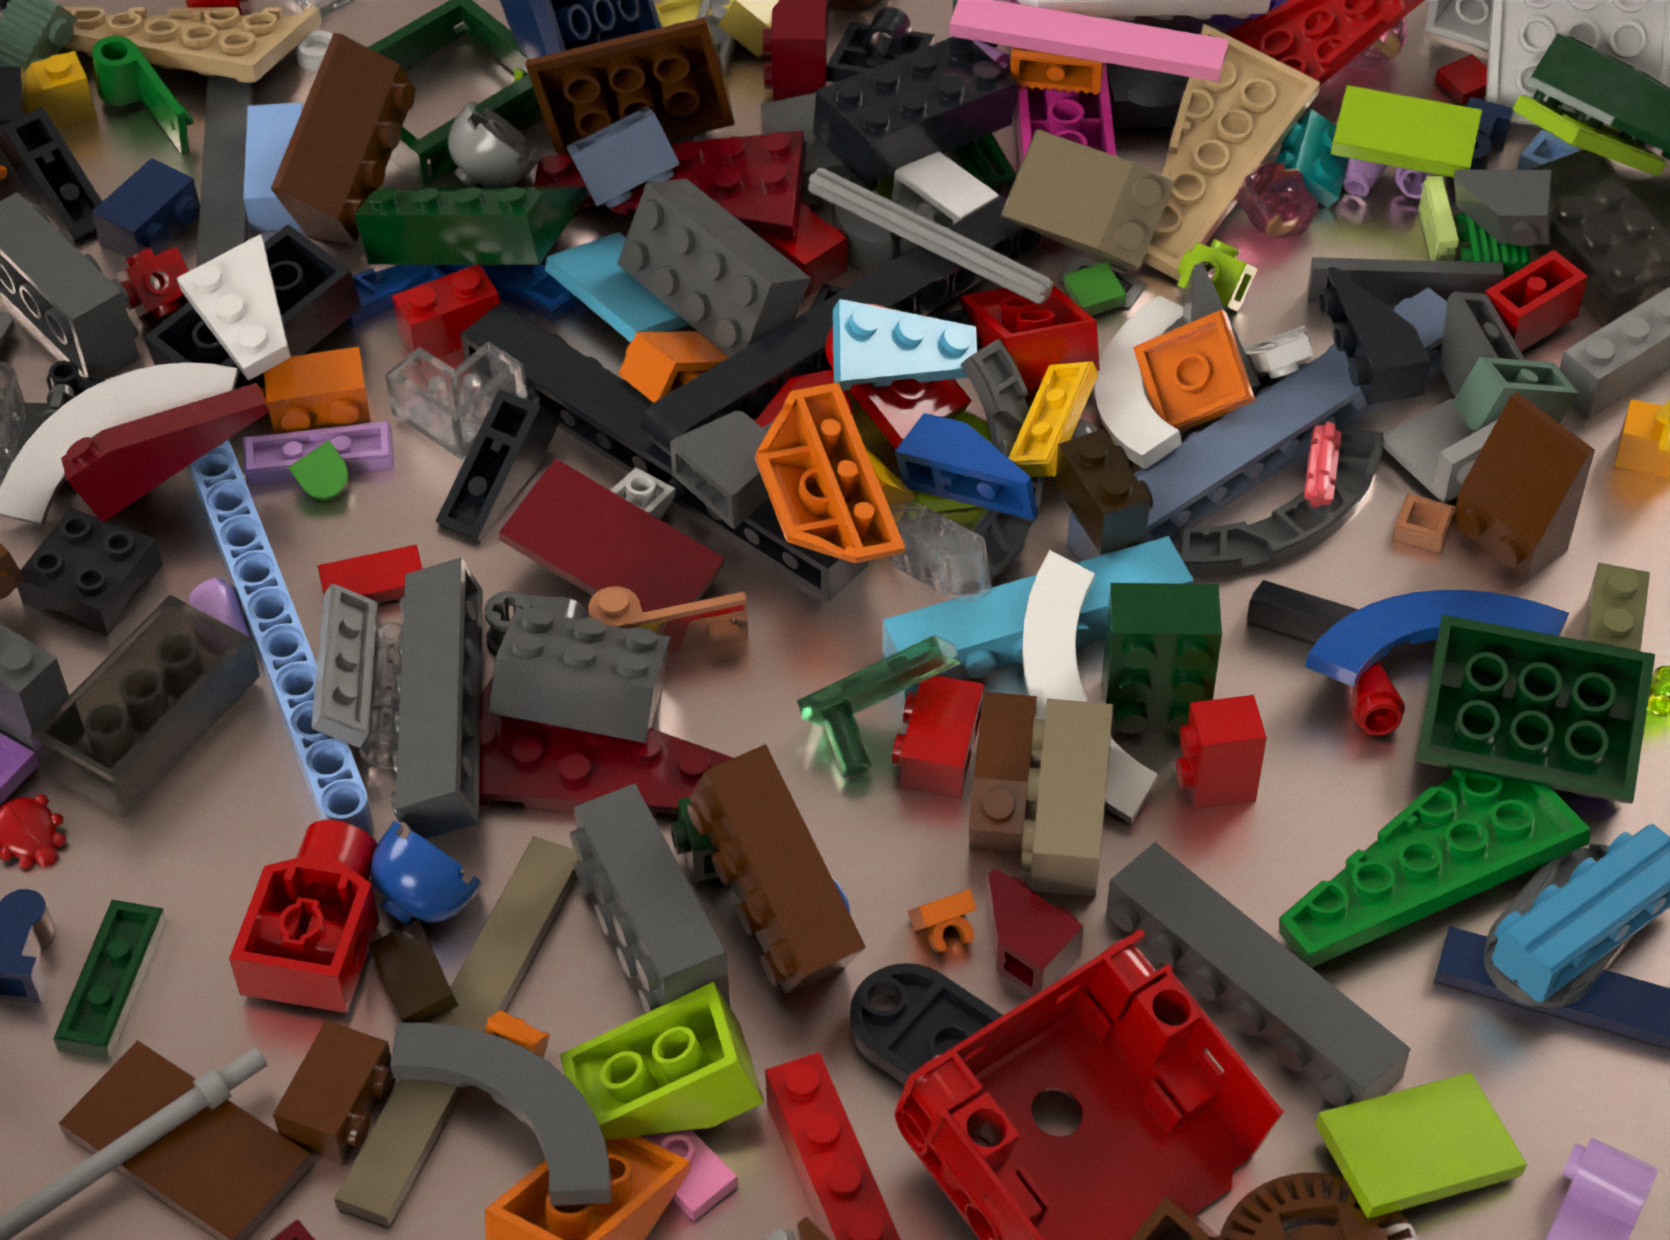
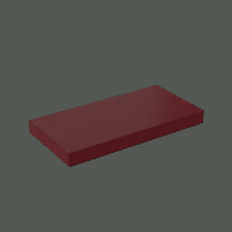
(608, 542)

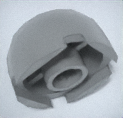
(488, 149)

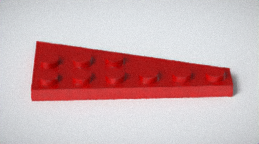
(1321, 34)

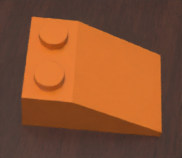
(642, 1187)

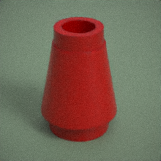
(1377, 702)

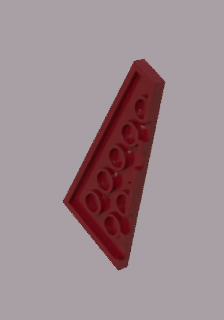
(746, 175)

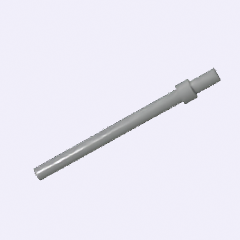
(209, 1090)

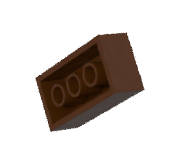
(774, 871)

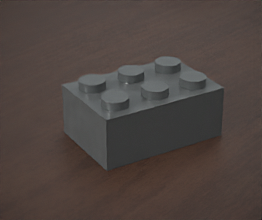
(579, 674)

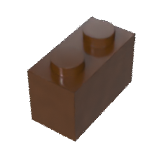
(335, 1092)

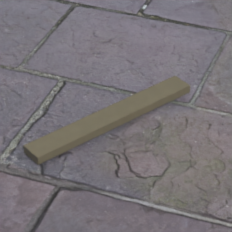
(482, 987)

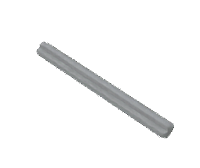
(931, 236)

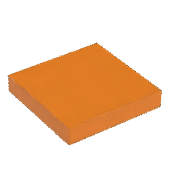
(1195, 372)

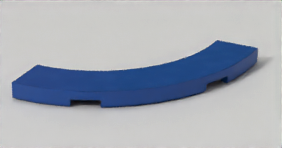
(515, 284)
(1415, 617)

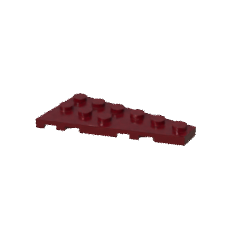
(567, 767)

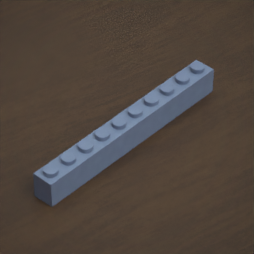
(1261, 437)

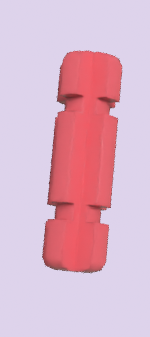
(1322, 465)

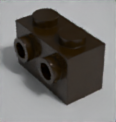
(1103, 491)

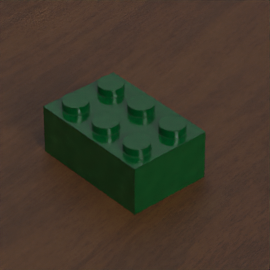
(1159, 653)

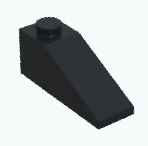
(50, 172)
(497, 464)

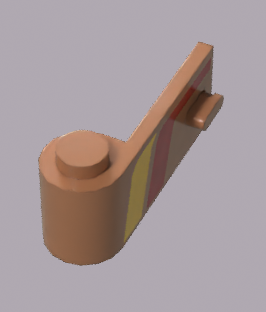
(687, 625)

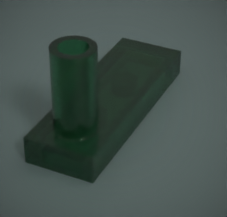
(838, 702)

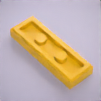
(1053, 417)

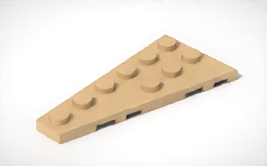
(200, 37)
(1219, 140)

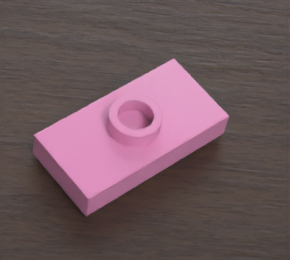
(709, 1176)

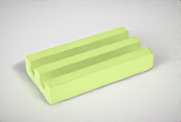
(1437, 220)

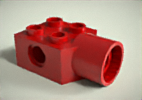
(310, 922)

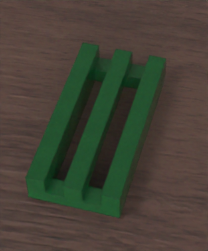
(1006, 172)

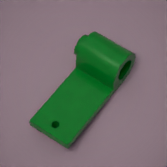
(127, 77)

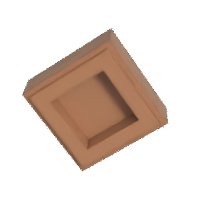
(1423, 523)

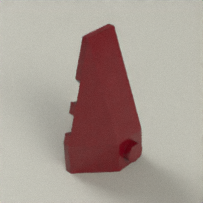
(143, 453)

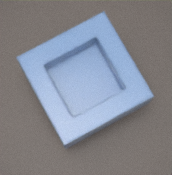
(1543, 149)

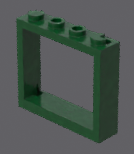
(433, 32)

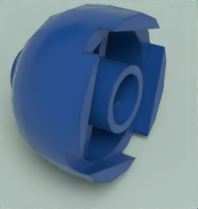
(419, 879)

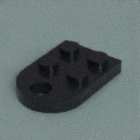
(926, 1023)

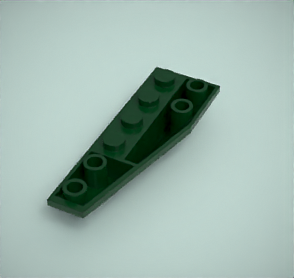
(1604, 91)

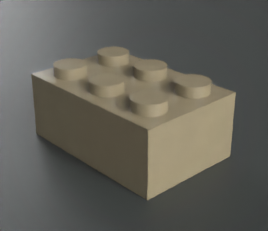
(1067, 797)

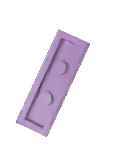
(360, 446)

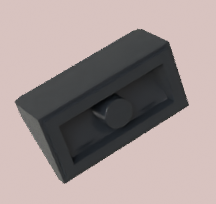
(1294, 611)

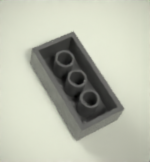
(710, 266)
(63, 292)
(645, 899)

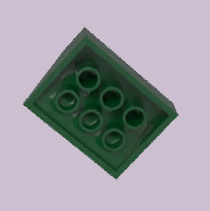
(465, 224)
(1536, 708)

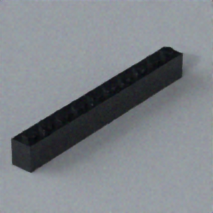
(607, 418)

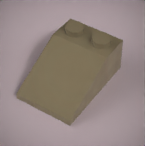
(1088, 200)

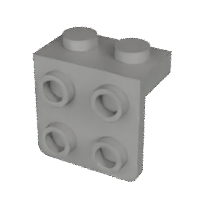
(1437, 448)

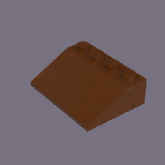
(662, 68)

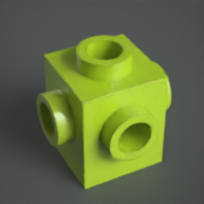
(1230, 275)

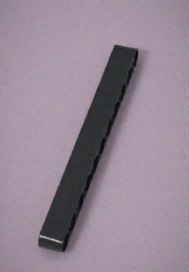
(753, 376)

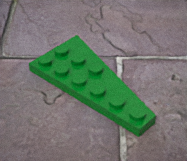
(1433, 856)

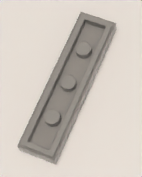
(345, 666)

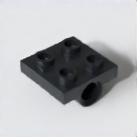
(867, 47)

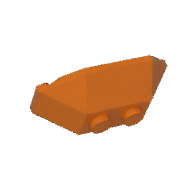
(825, 479)

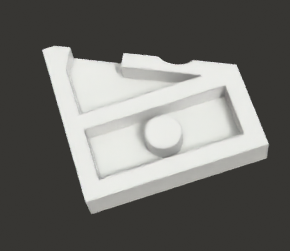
(1280, 353)

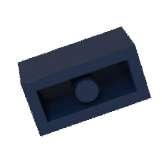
(146, 210)

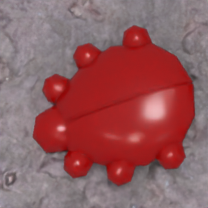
(30, 832)

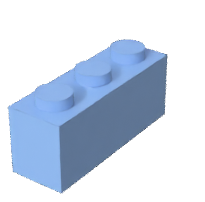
(266, 143)

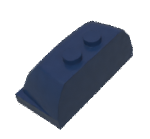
(563, 25)

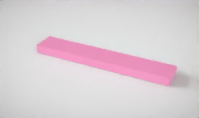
(1090, 38)

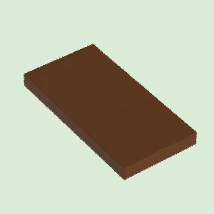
(213, 1168)

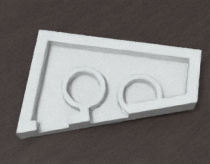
(240, 306)

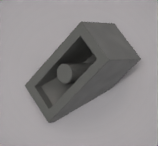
(1507, 203)
(1472, 332)

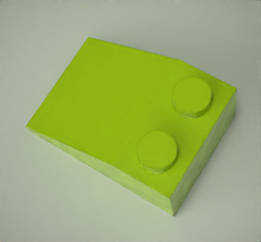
(667, 1069)

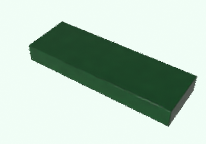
(110, 979)

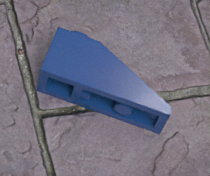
(961, 465)

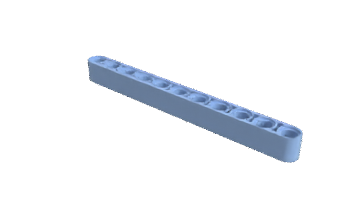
(277, 636)

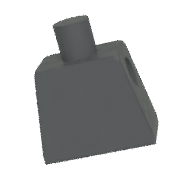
(721, 465)

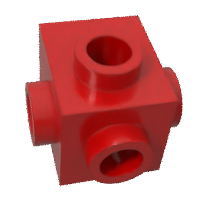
(164, 271)

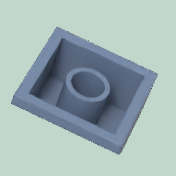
(624, 157)

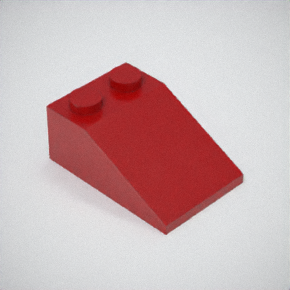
(1034, 332)

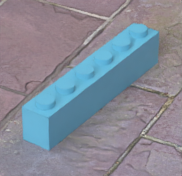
(992, 627)

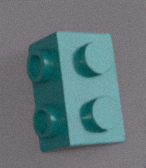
(1309, 150)

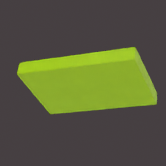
(1405, 131)
(1599, 141)
(1420, 1145)

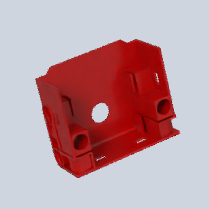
(1147, 1094)

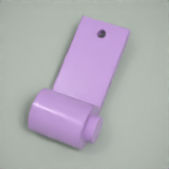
(1603, 1194)

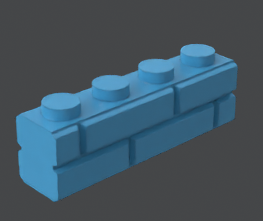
(1586, 916)

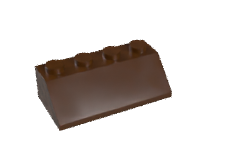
(343, 139)

